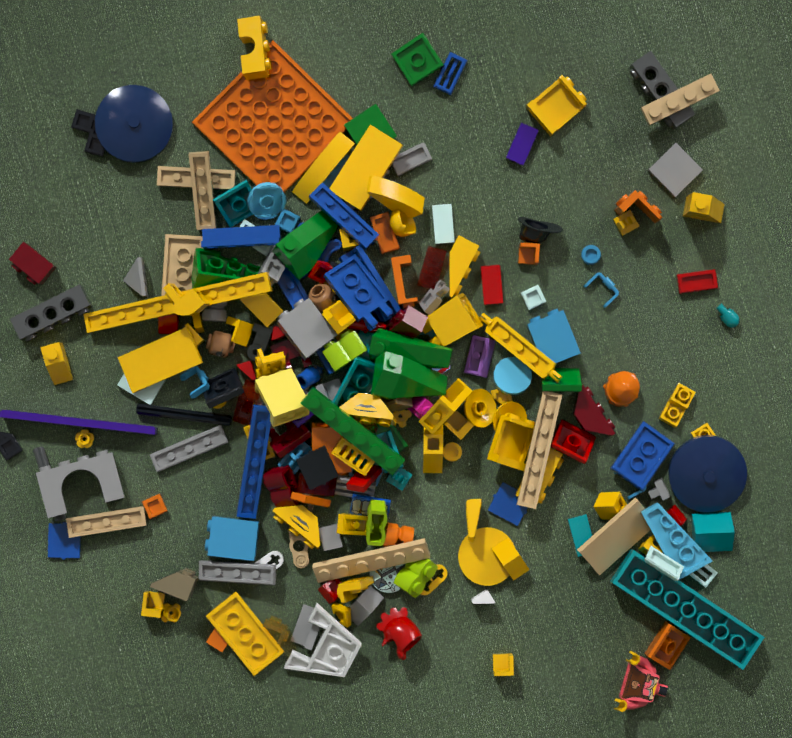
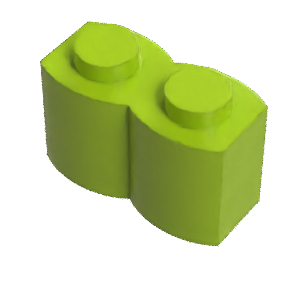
(344, 350)
(376, 522)
(414, 576)

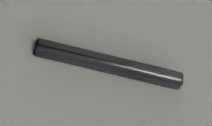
(184, 414)

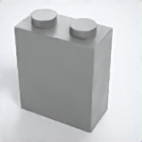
(306, 328)

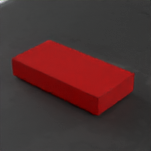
(697, 281)
(491, 284)
(360, 482)

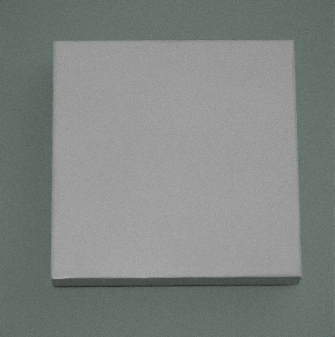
(675, 170)

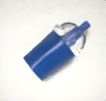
(310, 376)

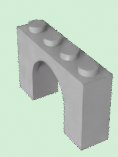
(51, 480)

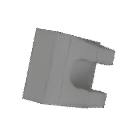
(659, 490)

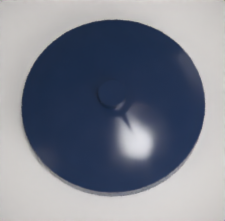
(133, 123)
(707, 473)

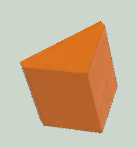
(667, 645)

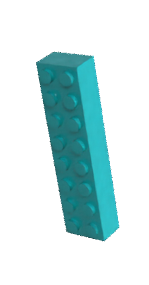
(687, 610)

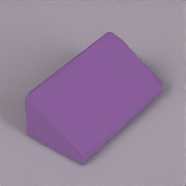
(479, 356)

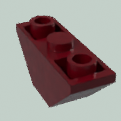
(590, 414)

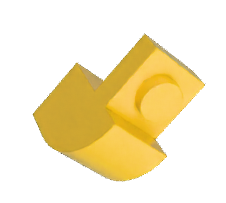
(187, 304)

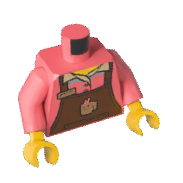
(639, 684)

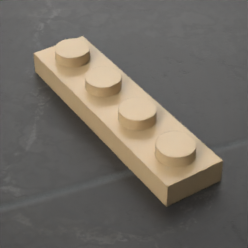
(680, 99)
(181, 177)
(202, 190)
(106, 521)

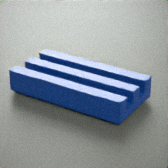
(443, 88)

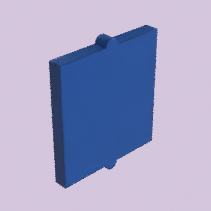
(505, 505)
(60, 544)

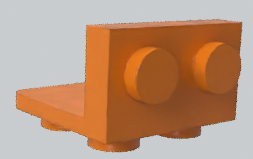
(639, 200)

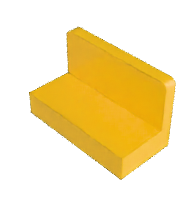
(263, 308)

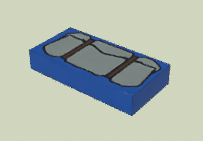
(360, 503)

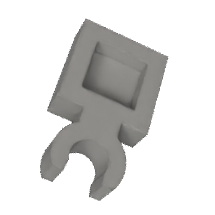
(433, 297)

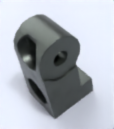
(260, 341)

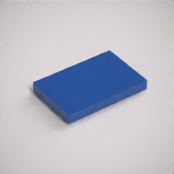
(642, 456)

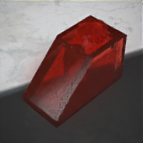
(245, 403)

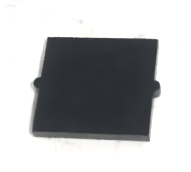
(317, 467)

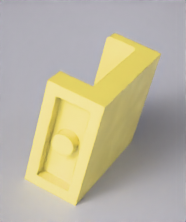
(282, 396)

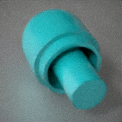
(728, 316)

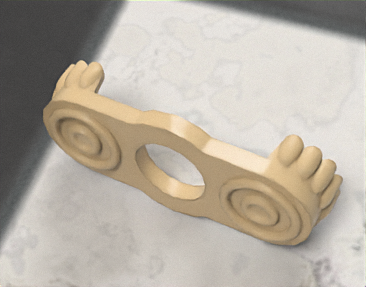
(301, 558)

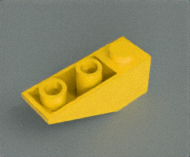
(459, 260)

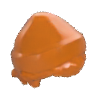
(622, 388)

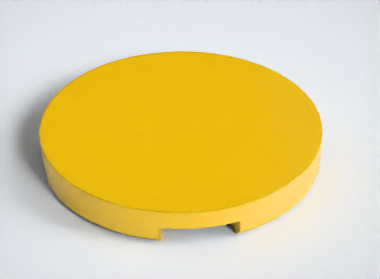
(479, 560)

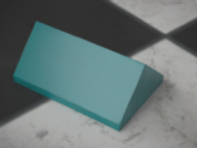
(357, 380)

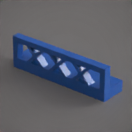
(344, 216)
(240, 237)
(360, 253)

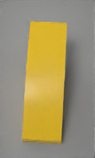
(395, 196)

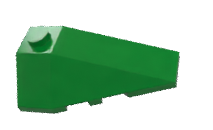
(305, 244)
(212, 268)
(420, 351)
(401, 377)

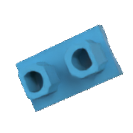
(289, 458)

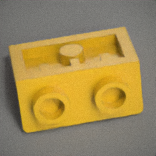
(269, 364)
(348, 589)

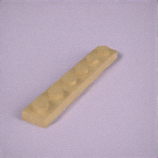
(539, 449)
(371, 560)

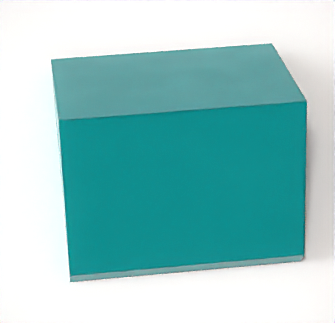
(234, 203)
(713, 531)

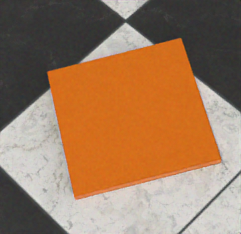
(273, 123)

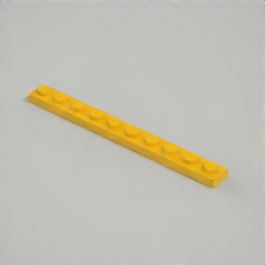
(160, 306)

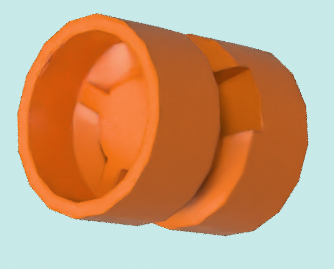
(397, 535)

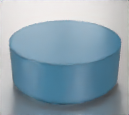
(590, 254)

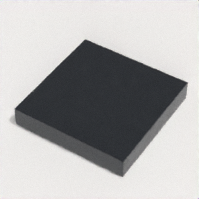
(223, 388)

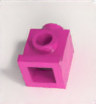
(420, 406)

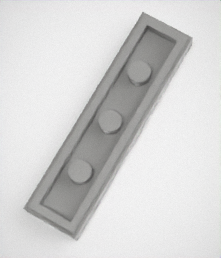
(189, 448)
(237, 572)

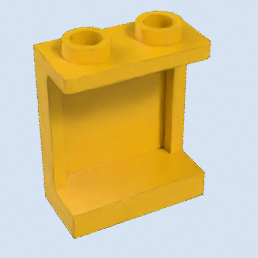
(557, 105)
(445, 406)
(511, 441)

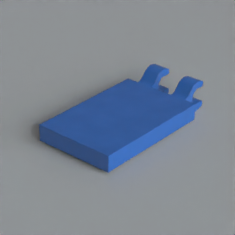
(359, 291)

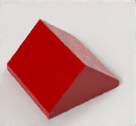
(572, 442)

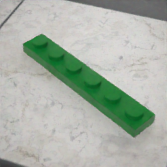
(352, 431)

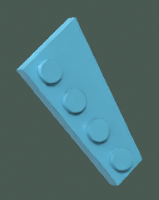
(674, 540)

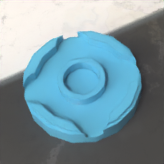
(266, 200)
(512, 376)

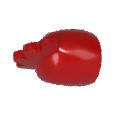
(400, 629)

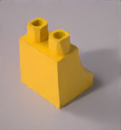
(452, 321)

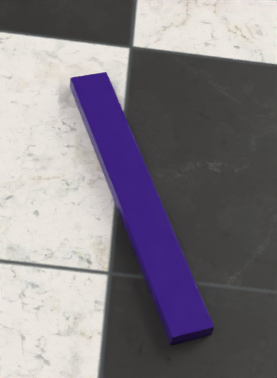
(78, 422)

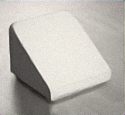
(483, 598)

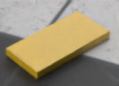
(370, 158)
(160, 360)
(245, 633)

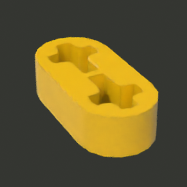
(437, 581)

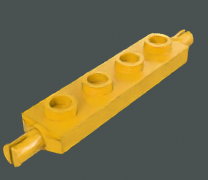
(520, 347)

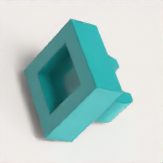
(399, 478)

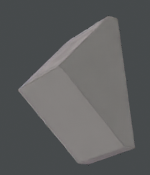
(365, 604)

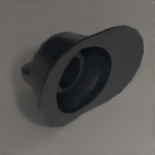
(536, 231)

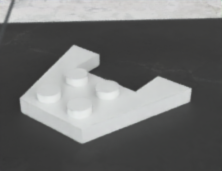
(333, 651)

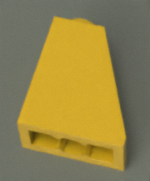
(703, 207)

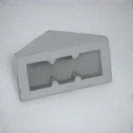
(137, 278)

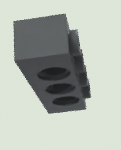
(661, 79)
(22, 321)

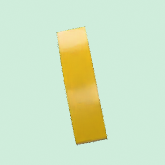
(323, 166)

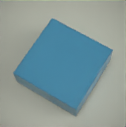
(287, 220)

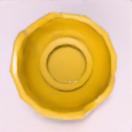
(402, 224)

